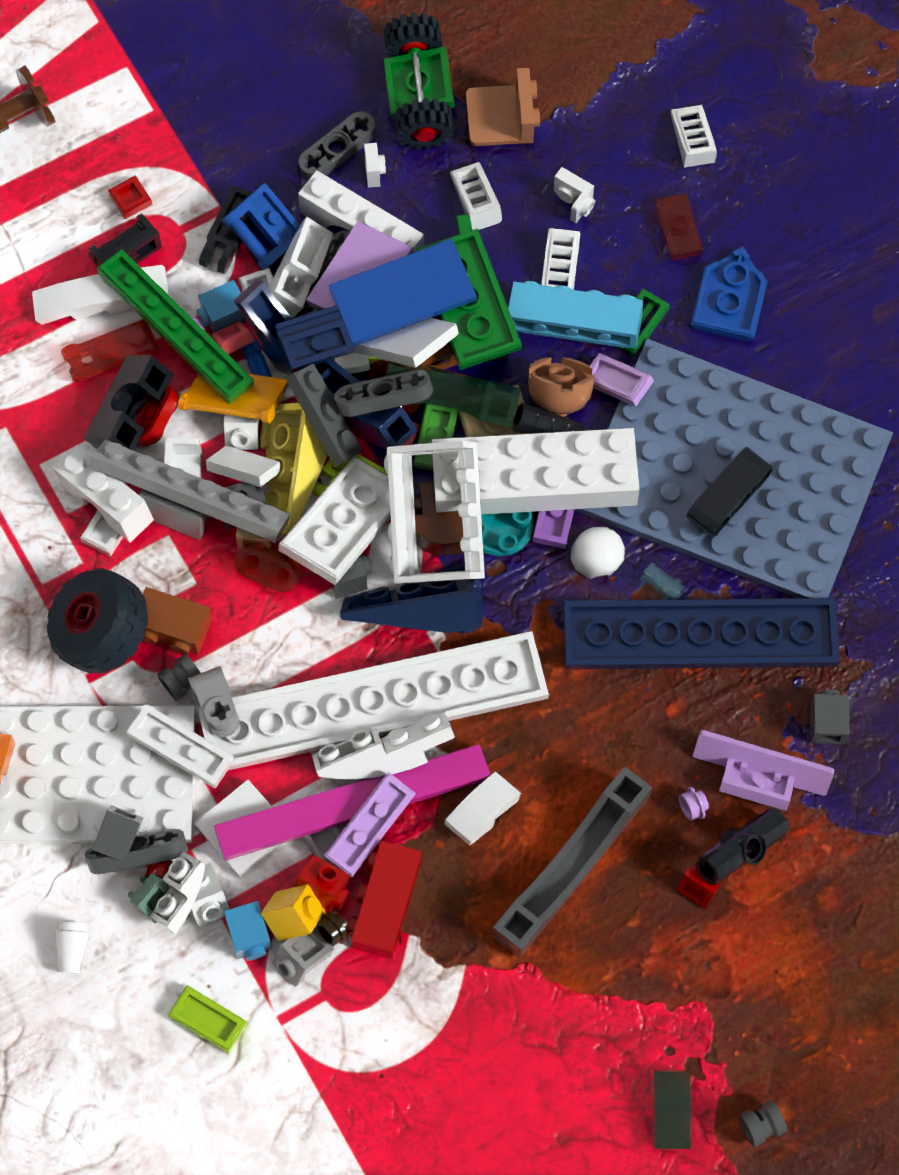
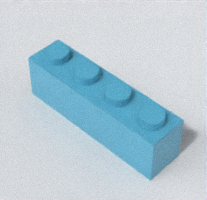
(576, 314)

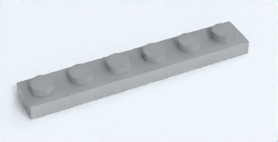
(189, 490)

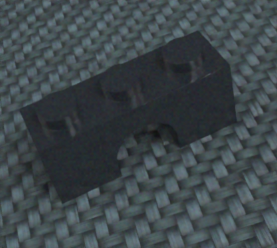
(136, 383)

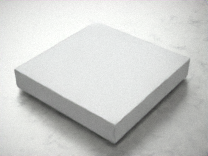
(240, 803)

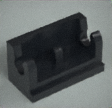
(137, 241)

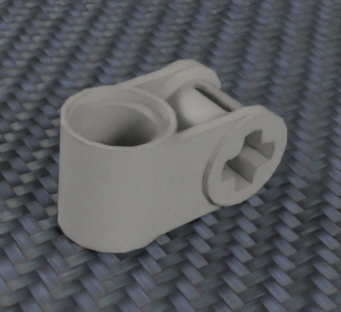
(215, 698)

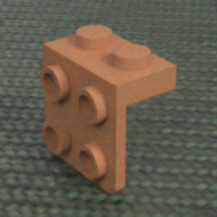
(503, 112)

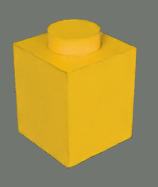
(293, 912)

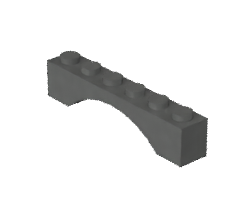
(572, 864)

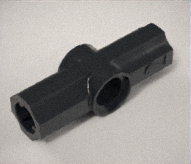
(742, 846)

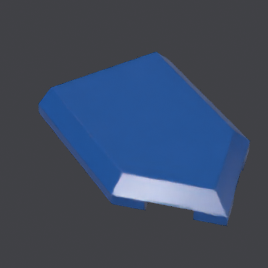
(730, 297)

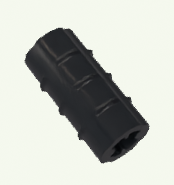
(535, 420)

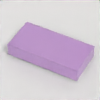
(620, 379)

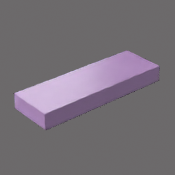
(369, 824)

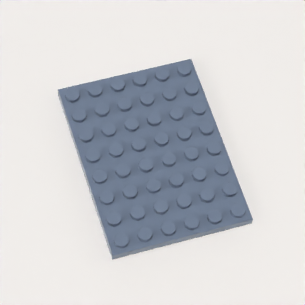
(696, 425)

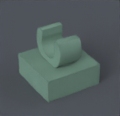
(148, 895)

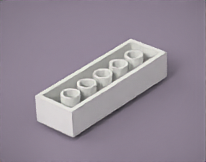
(544, 471)

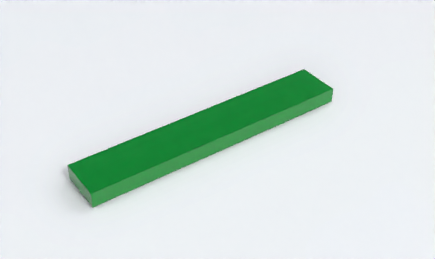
(175, 326)

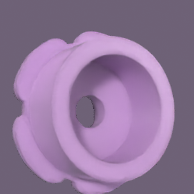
(693, 804)

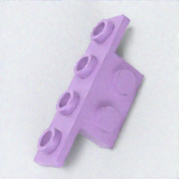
(761, 772)

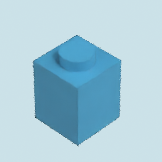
(218, 307)
(248, 931)

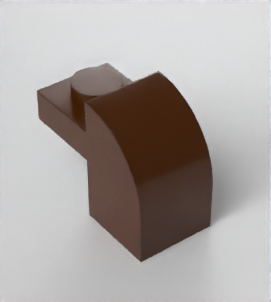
(436, 532)

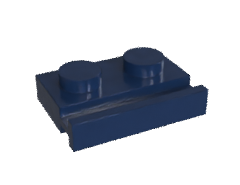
(314, 338)

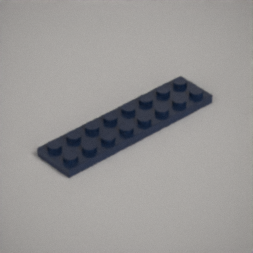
(700, 633)

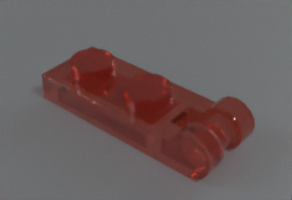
(109, 350)

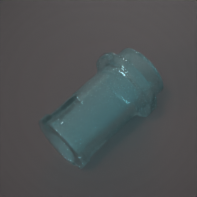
(662, 582)

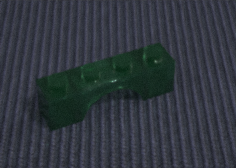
(475, 396)

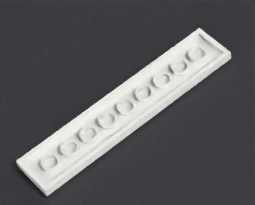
(383, 696)

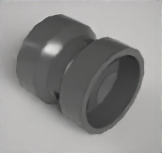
(177, 680)
(762, 1123)

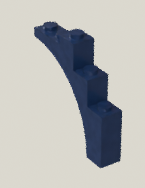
(263, 311)

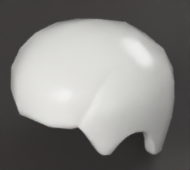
(597, 552)

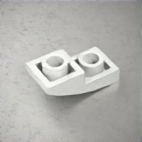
(481, 808)
(184, 881)

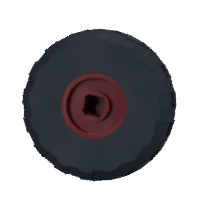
(97, 621)

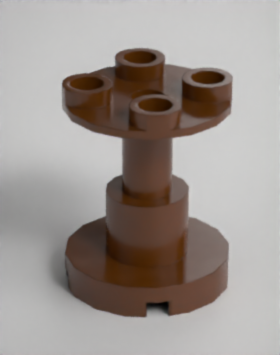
(29, 99)

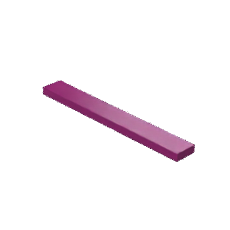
(340, 804)

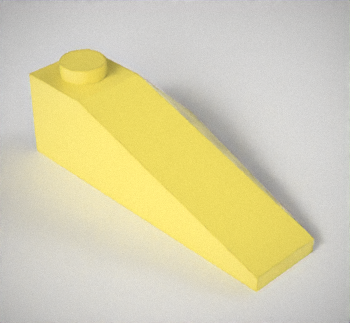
(301, 459)

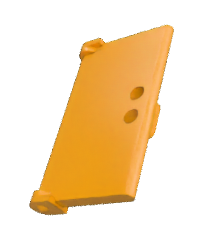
(255, 403)

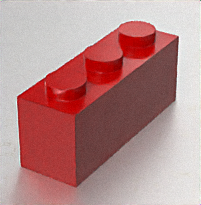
(385, 899)

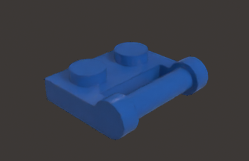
(270, 218)

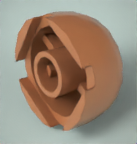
(560, 386)

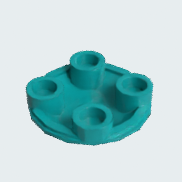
(506, 532)

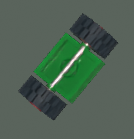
(418, 81)

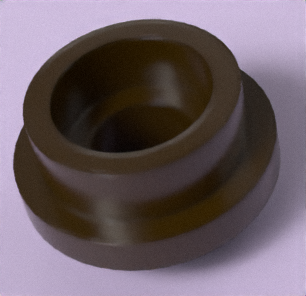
(333, 928)

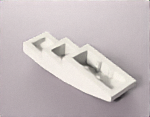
(85, 297)

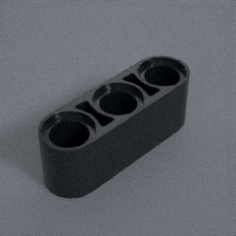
(729, 492)

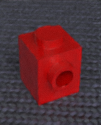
(326, 883)

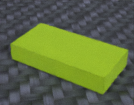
(207, 1019)

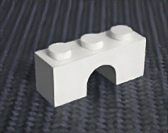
(113, 499)

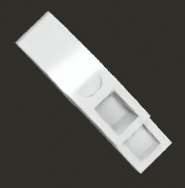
(370, 756)

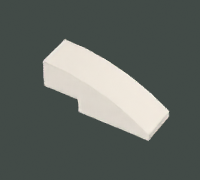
(300, 266)

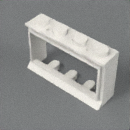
(401, 505)

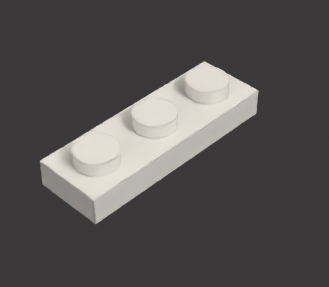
(180, 745)

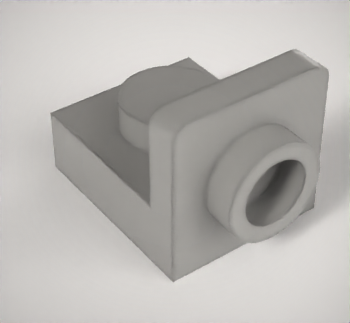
(300, 956)

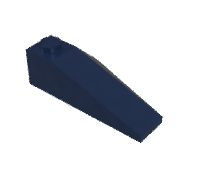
(421, 605)

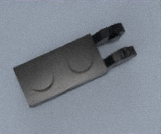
(222, 236)

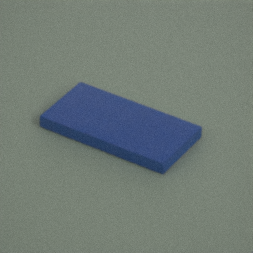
(403, 292)

